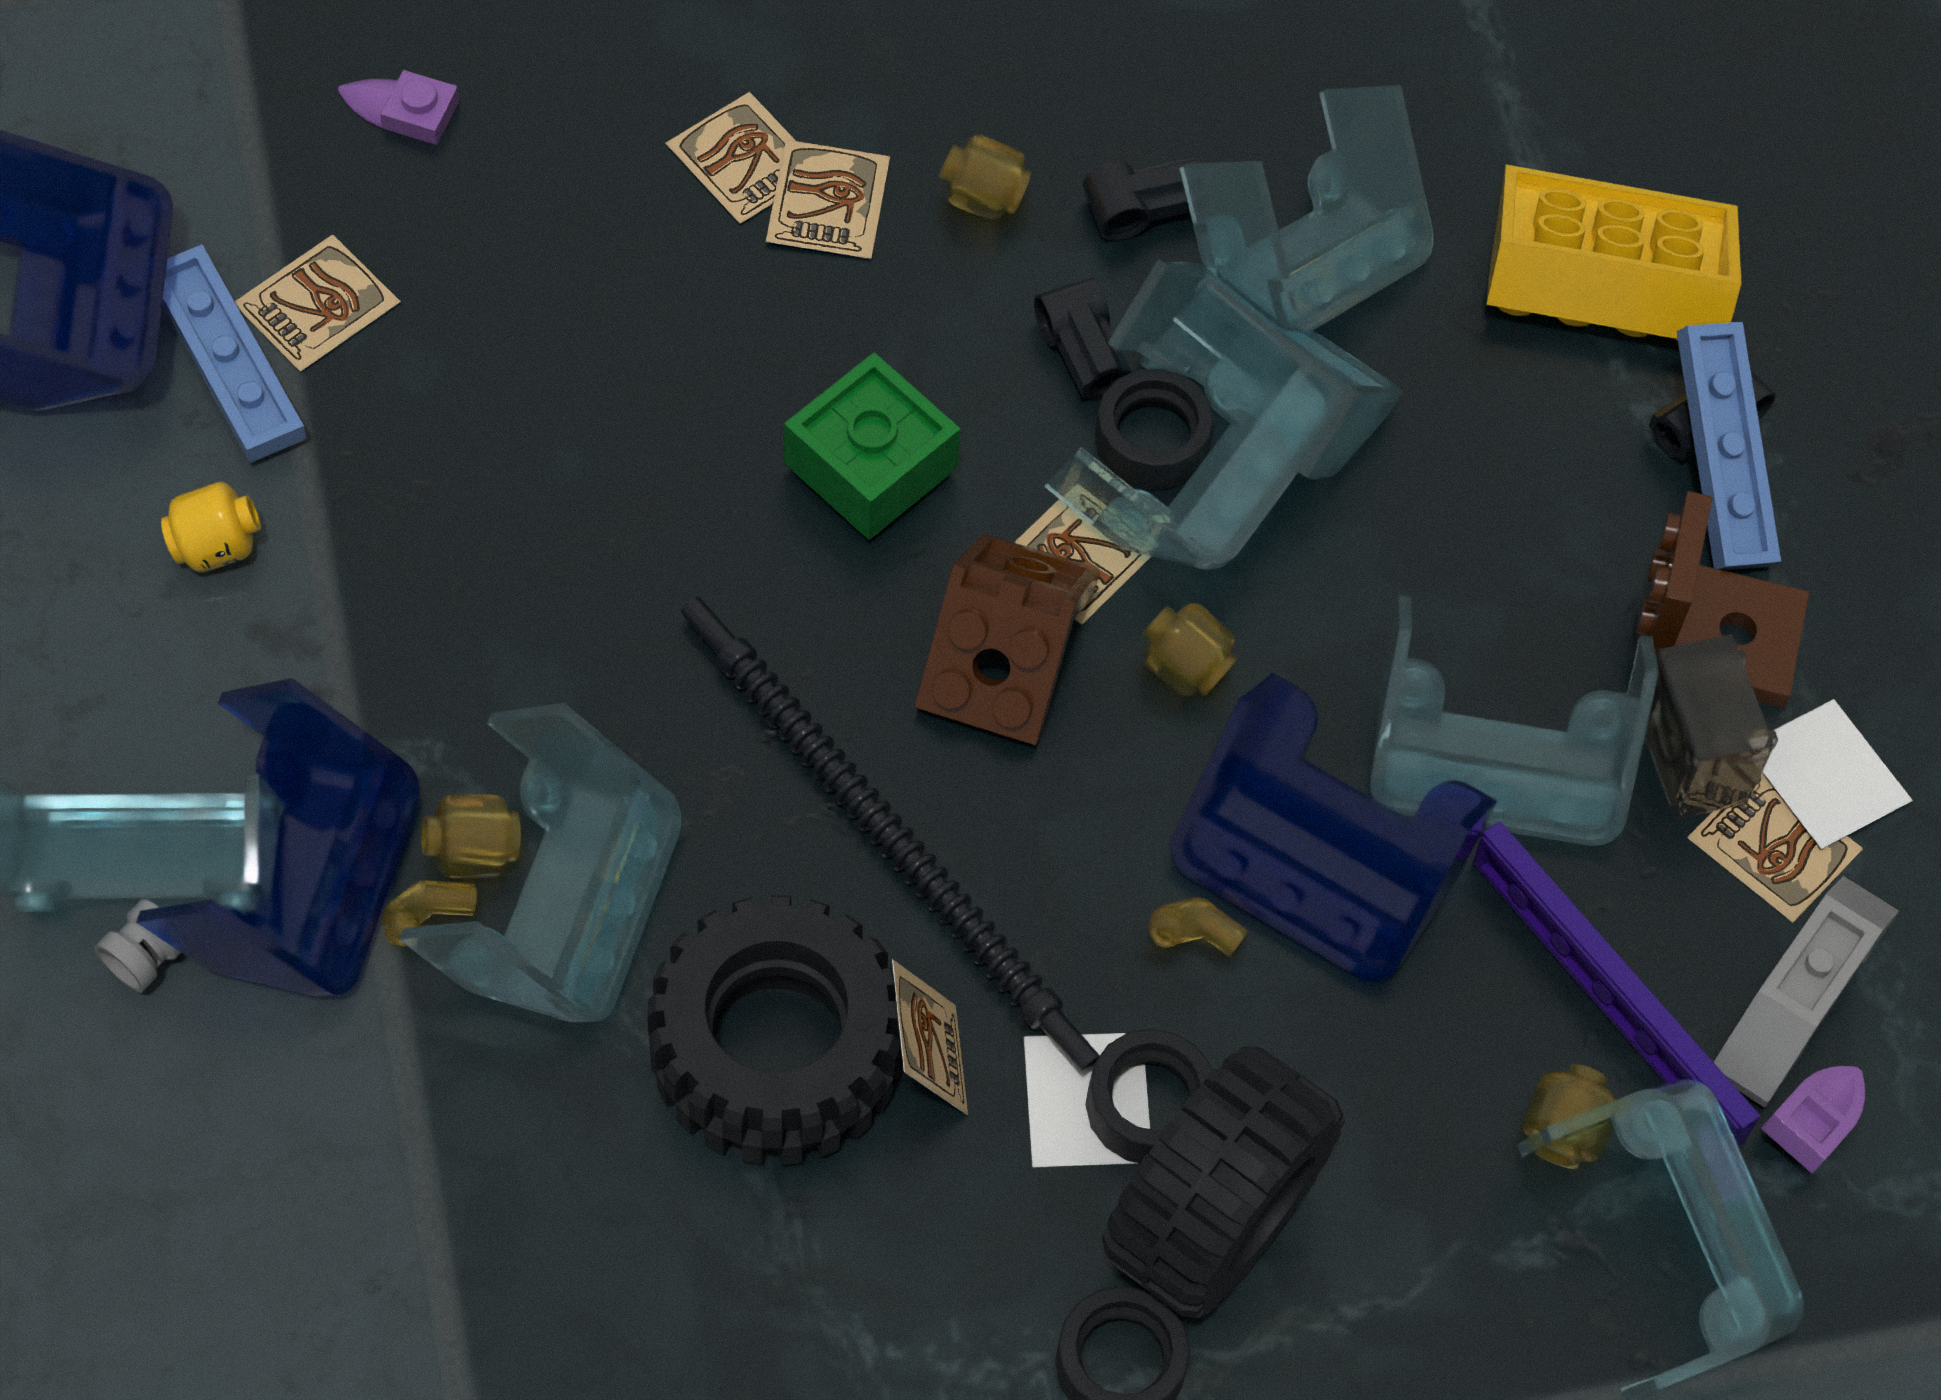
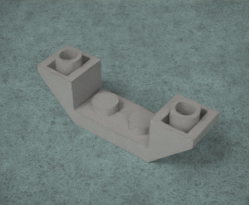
(1803, 989)

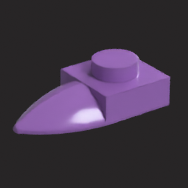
(407, 106)
(1818, 1114)

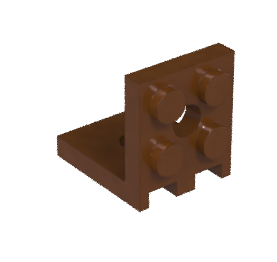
(1695, 601)
(1011, 603)

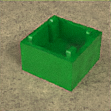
(871, 445)

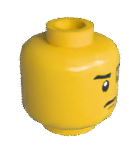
(210, 527)

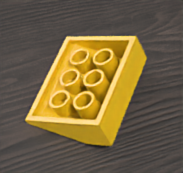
(1612, 255)

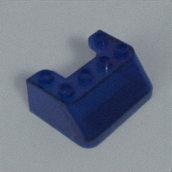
(84, 275)
(1314, 849)

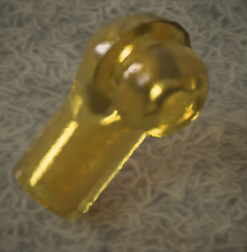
(423, 901)
(1193, 920)

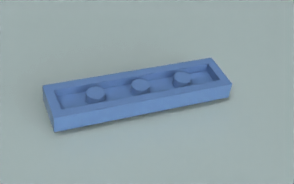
(228, 356)
(1728, 445)

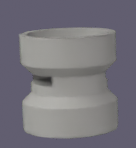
(134, 951)

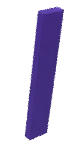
(1604, 974)

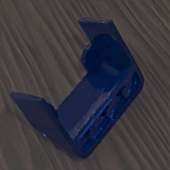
(335, 850)

